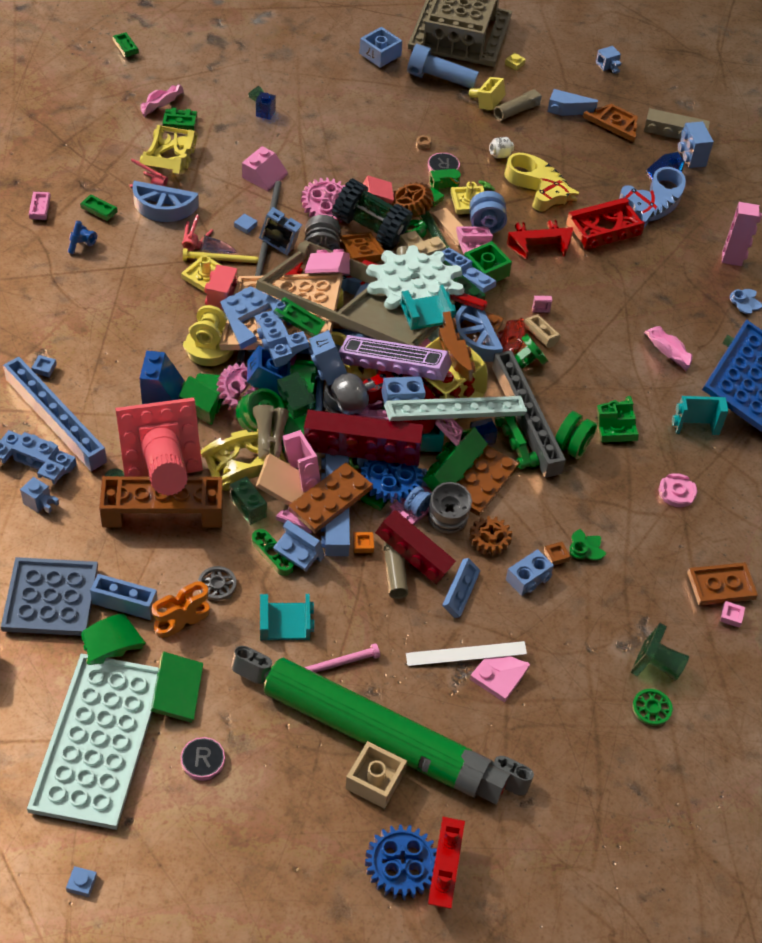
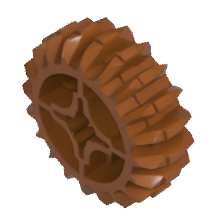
(415, 198)

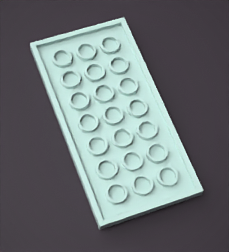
(96, 743)

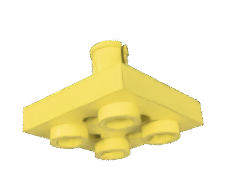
(462, 196)
(199, 271)

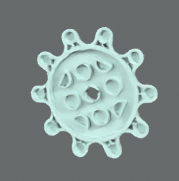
(400, 270)

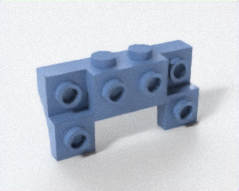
(276, 338)
(37, 454)

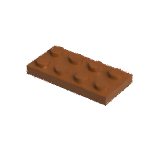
(487, 478)
(330, 497)

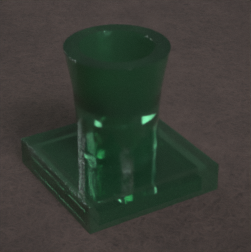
(659, 655)

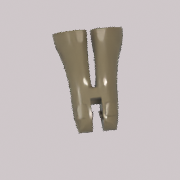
(270, 439)

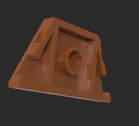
(615, 120)

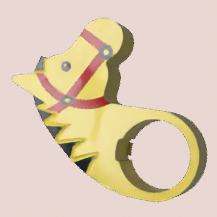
(541, 177)

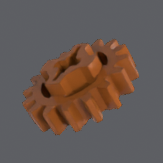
(490, 535)

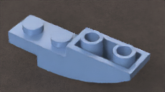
(475, 276)

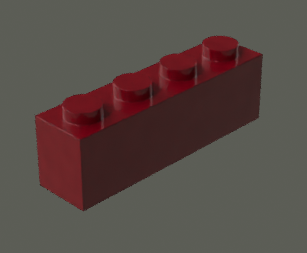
(415, 546)

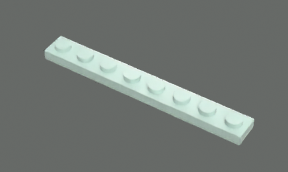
(454, 408)

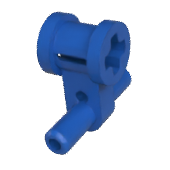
(81, 234)

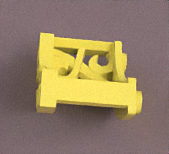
(159, 145)
(220, 452)

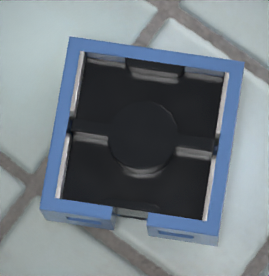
(280, 231)

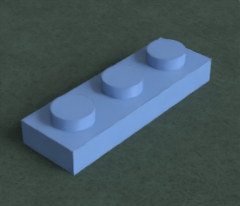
(461, 588)

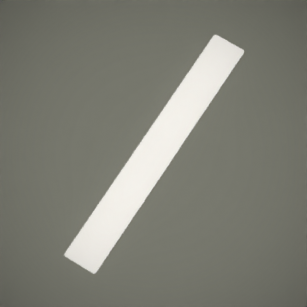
(466, 653)

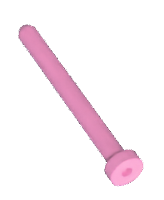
(373, 651)

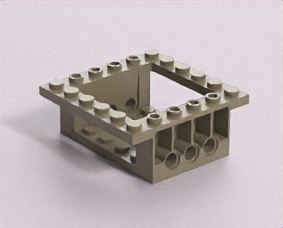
(459, 29)

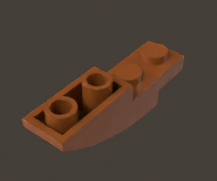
(457, 348)

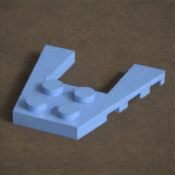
(243, 307)

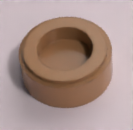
(423, 142)

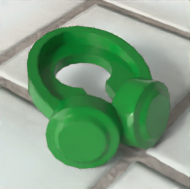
(421, 227)

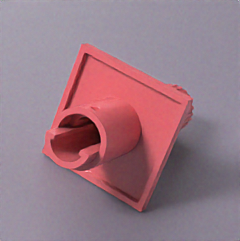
(160, 443)

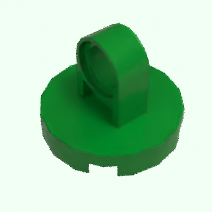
(530, 353)

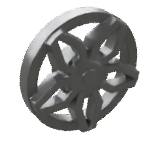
(217, 583)

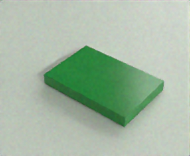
(177, 687)

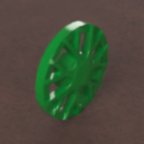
(652, 707)

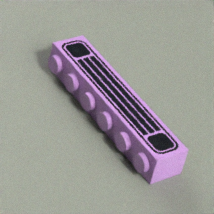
(395, 357)

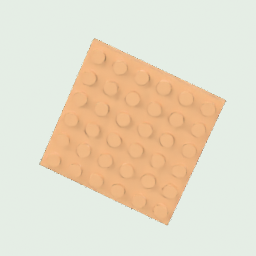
(318, 288)

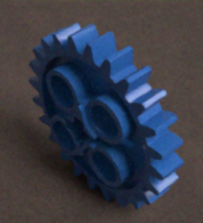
(391, 479)
(403, 881)

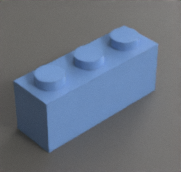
(123, 596)

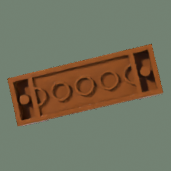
(137, 495)

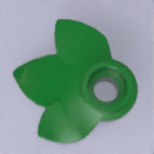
(587, 546)

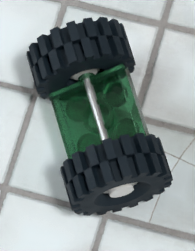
(372, 212)

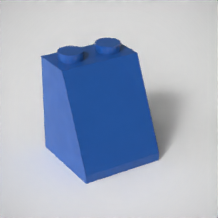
(159, 379)

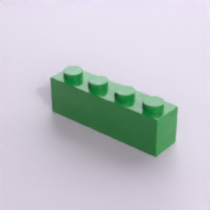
(455, 459)

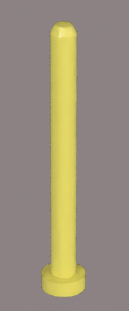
(220, 257)

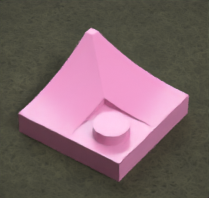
(499, 675)

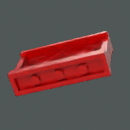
(609, 211)

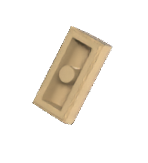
(542, 330)

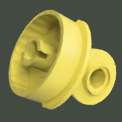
(205, 336)

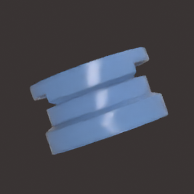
(417, 501)

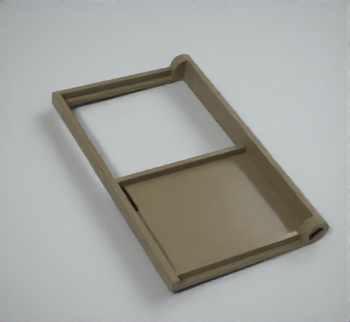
(362, 314)

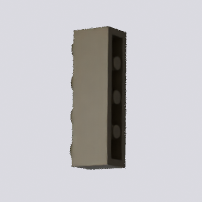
(668, 123)

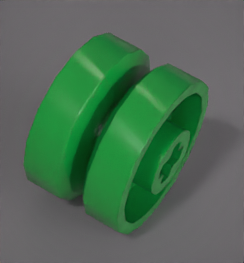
(245, 406)
(575, 434)

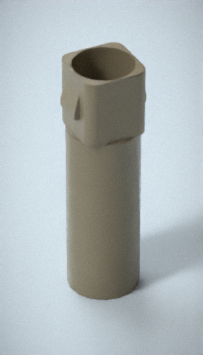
(526, 101)
(395, 573)

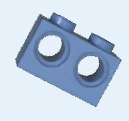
(403, 388)
(534, 570)

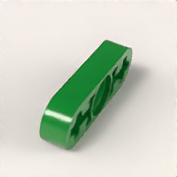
(274, 560)

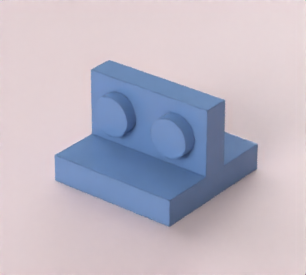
(299, 546)

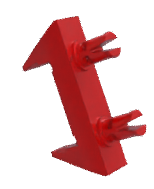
(522, 238)
(446, 863)

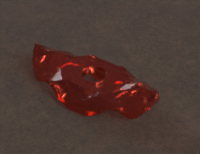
(513, 330)

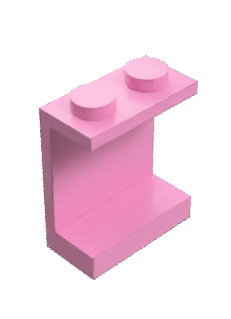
(301, 456)

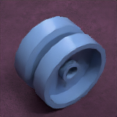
(488, 210)

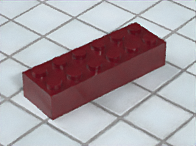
(364, 437)

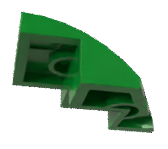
(617, 421)
(110, 639)

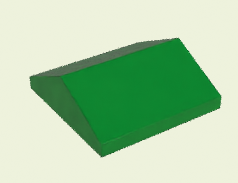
(205, 398)

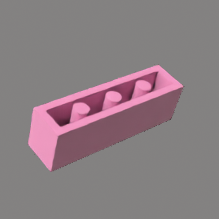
(741, 233)

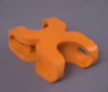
(181, 609)

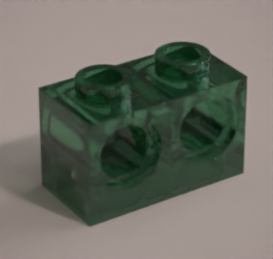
(248, 500)

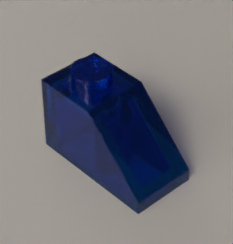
(667, 160)

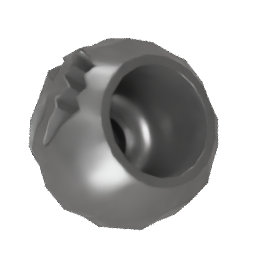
(351, 393)

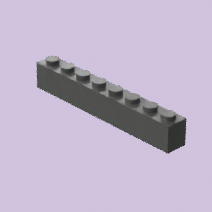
(533, 422)

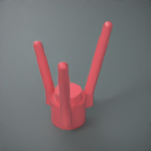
(157, 178)
(191, 240)

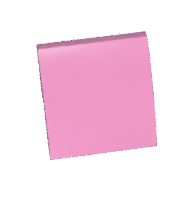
(473, 237)

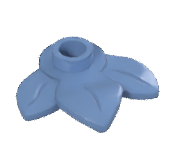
(745, 300)

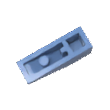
(567, 104)

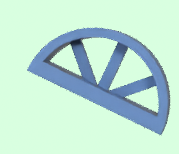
(184, 202)
(483, 326)

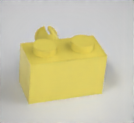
(490, 93)

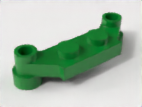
(517, 441)

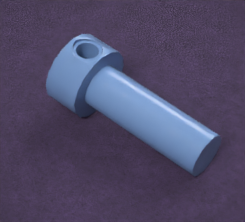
(423, 62)

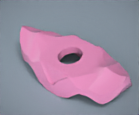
(160, 98)
(670, 346)

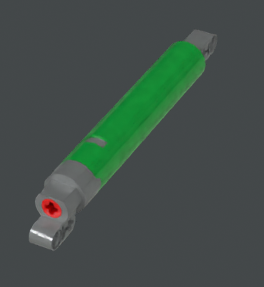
(371, 722)

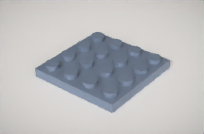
(49, 596)

